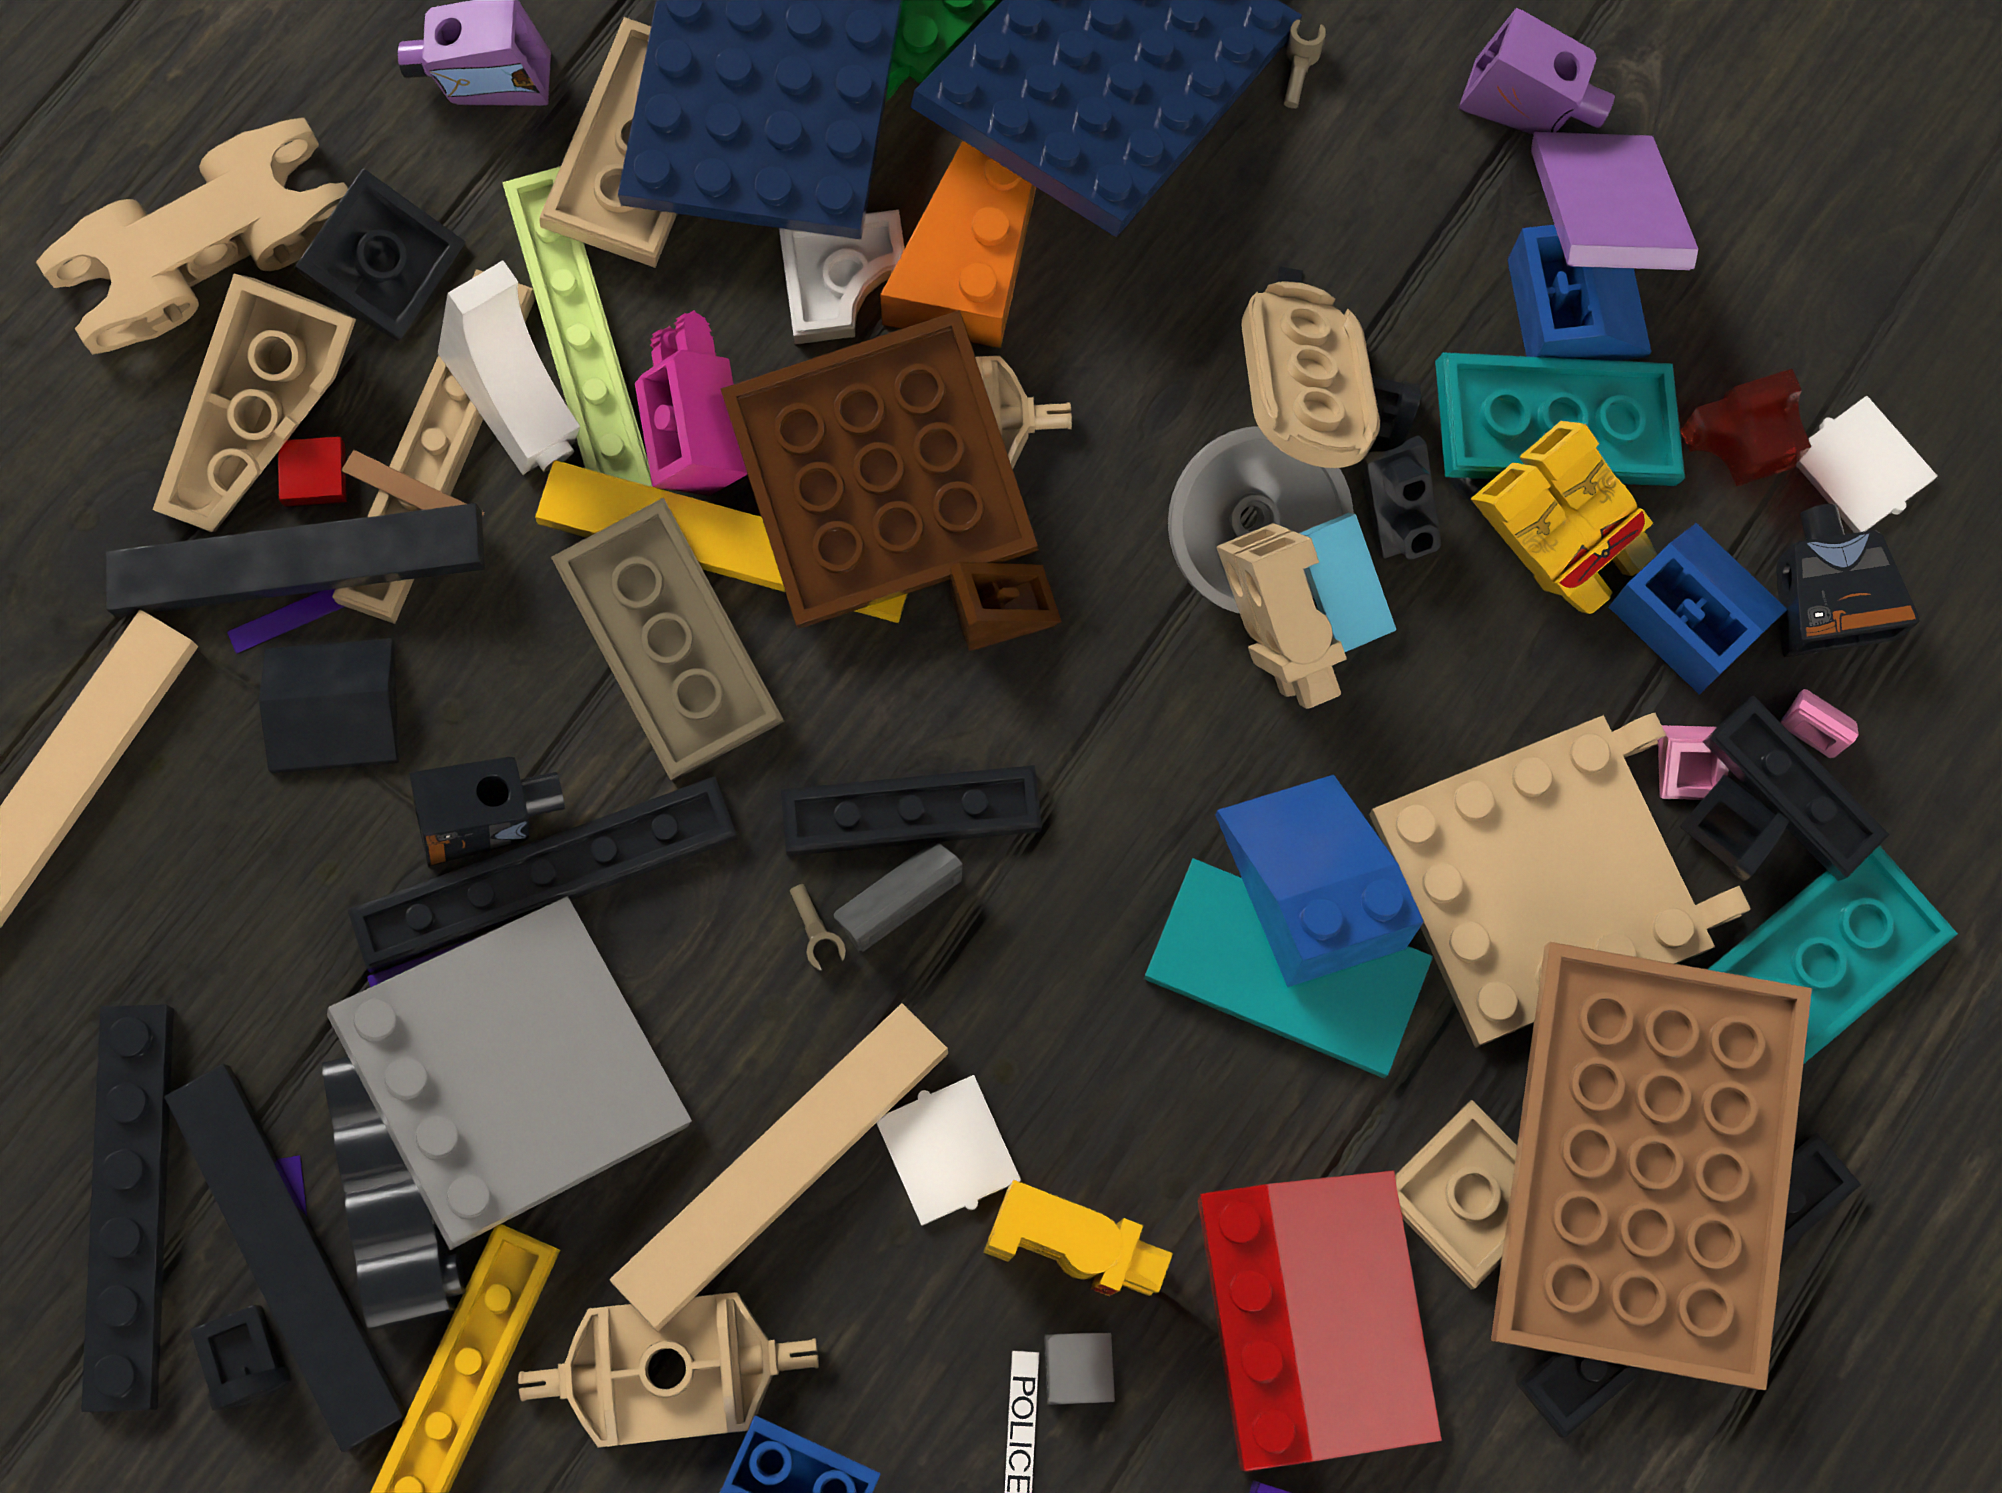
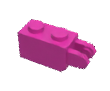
(684, 411)

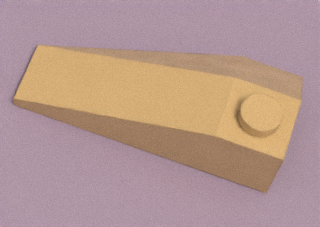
(255, 387)

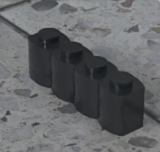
(394, 1237)

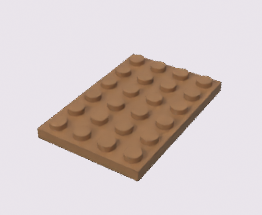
(1653, 1166)

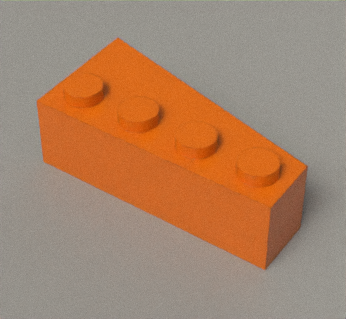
(964, 250)

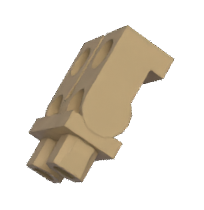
(1280, 612)

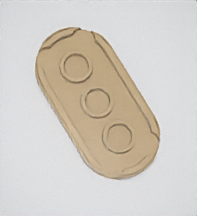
(1309, 375)

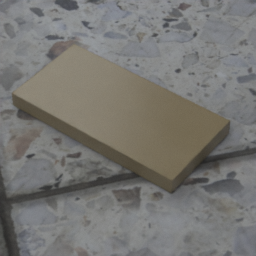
(667, 639)

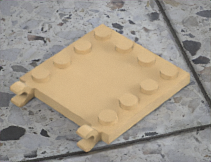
(1538, 855)

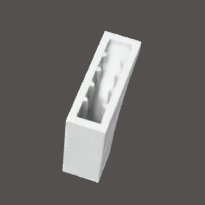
(502, 373)

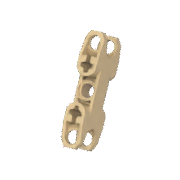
(166, 253)

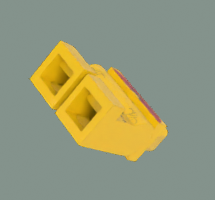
(1568, 516)
(1079, 1241)

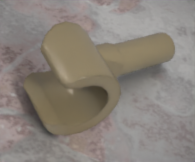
(1302, 55)
(813, 925)

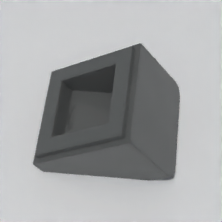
(1079, 1368)

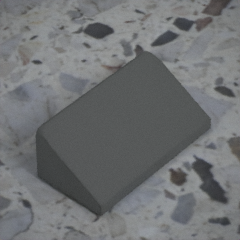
(899, 895)

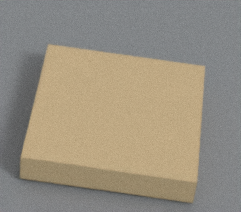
(1460, 1193)

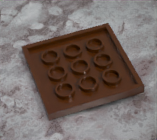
(878, 469)

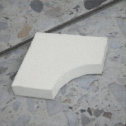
(835, 274)

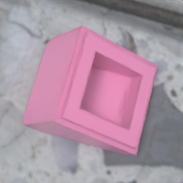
(1820, 724)
(1687, 764)

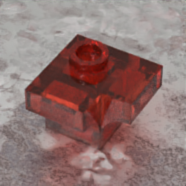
(1752, 428)

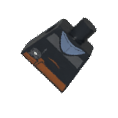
(1840, 588)
(455, 810)

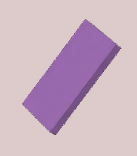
(1613, 201)

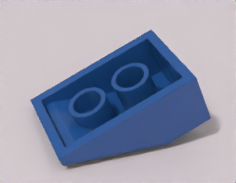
(1319, 879)

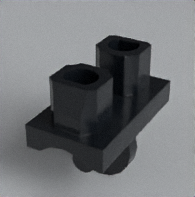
(1402, 500)

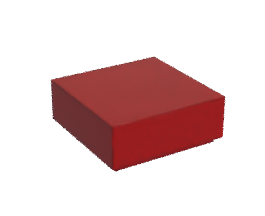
(312, 471)

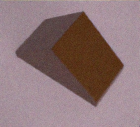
(1001, 601)

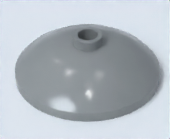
(1240, 473)

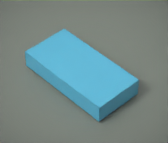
(1347, 583)

